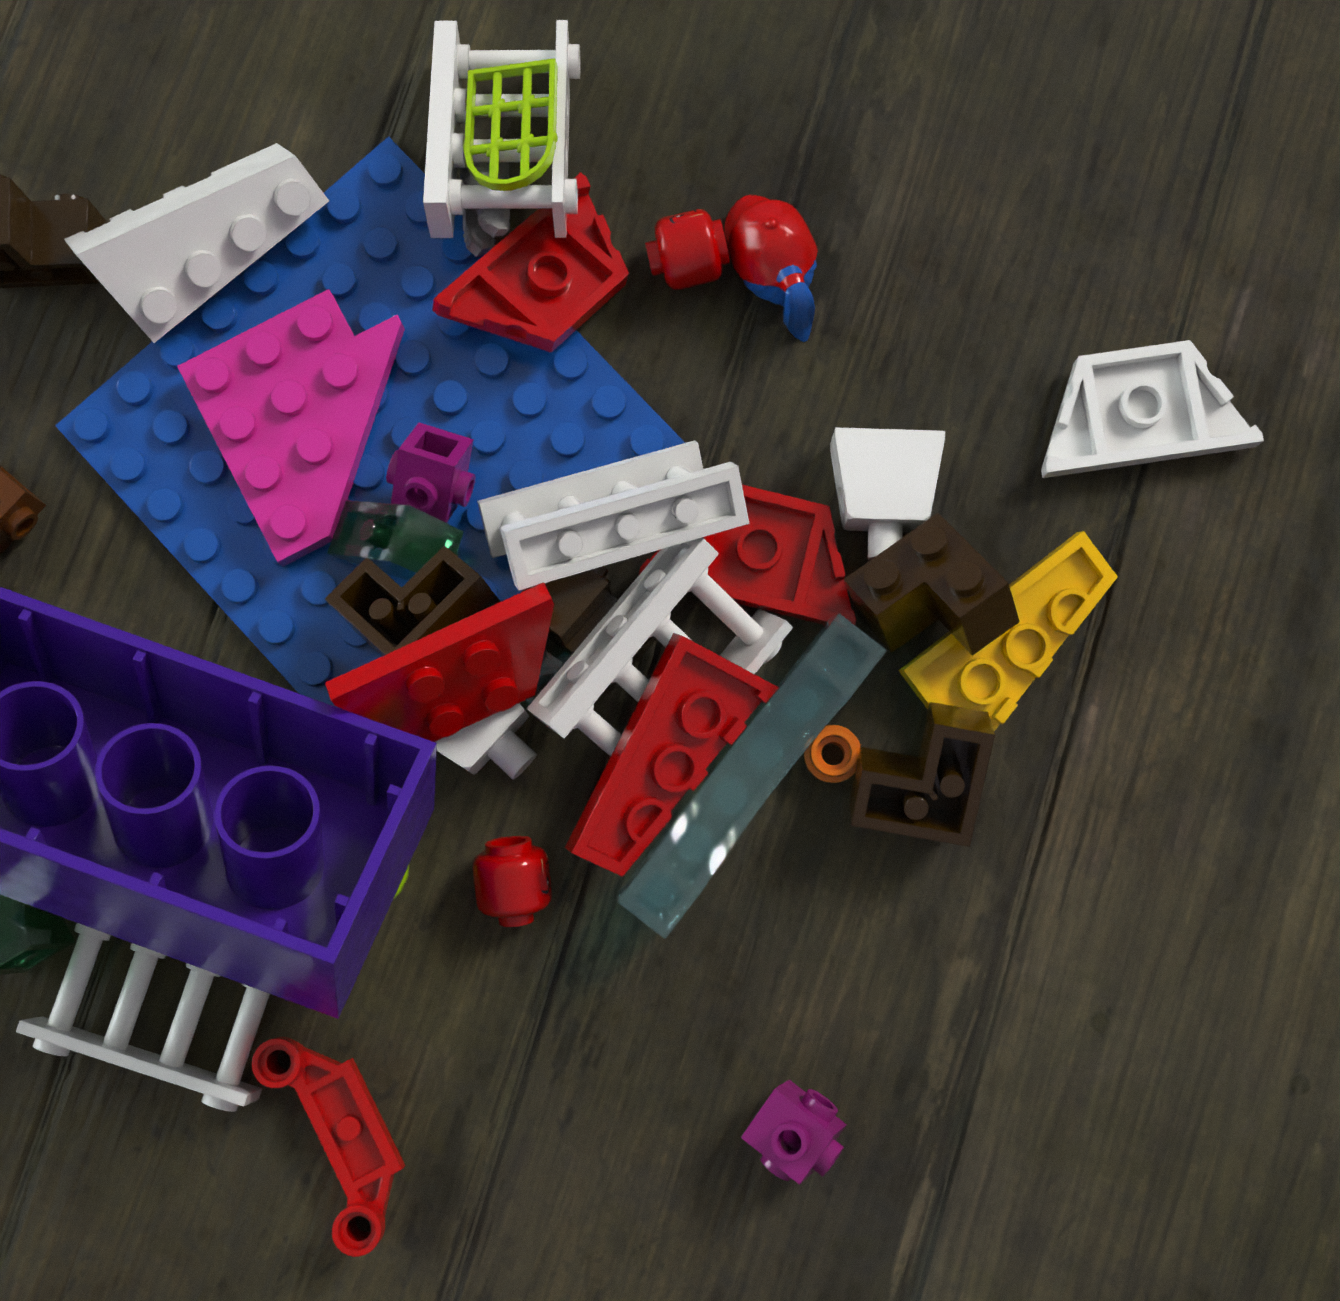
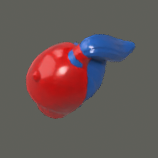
(774, 257)

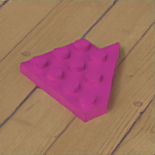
(295, 415)

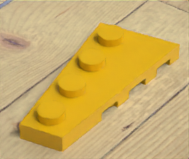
(1050, 605)

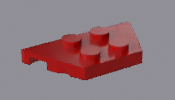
(539, 284)
(782, 559)
(455, 672)

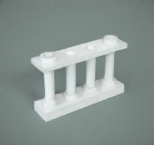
(445, 193)
(612, 513)
(641, 614)
(58, 1036)

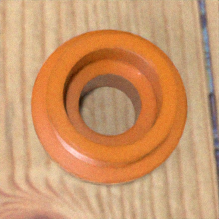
(846, 742)

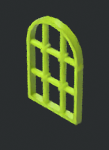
(494, 112)

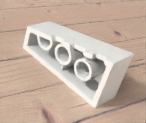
(198, 237)

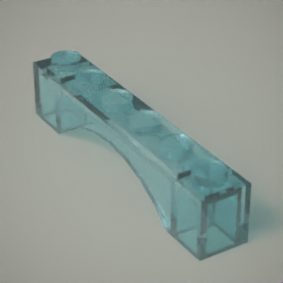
(748, 774)

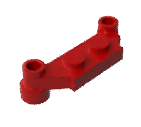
(348, 1130)

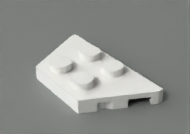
(1143, 410)

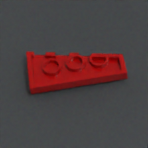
(677, 729)

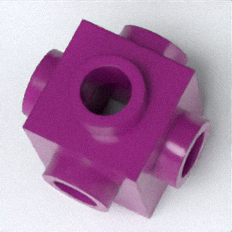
(432, 471)
(796, 1133)

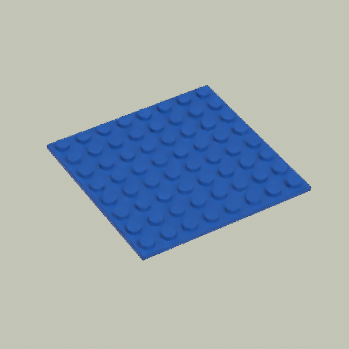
(371, 245)

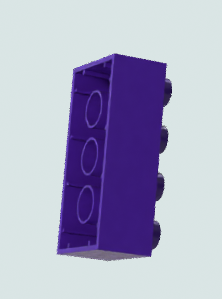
(200, 806)

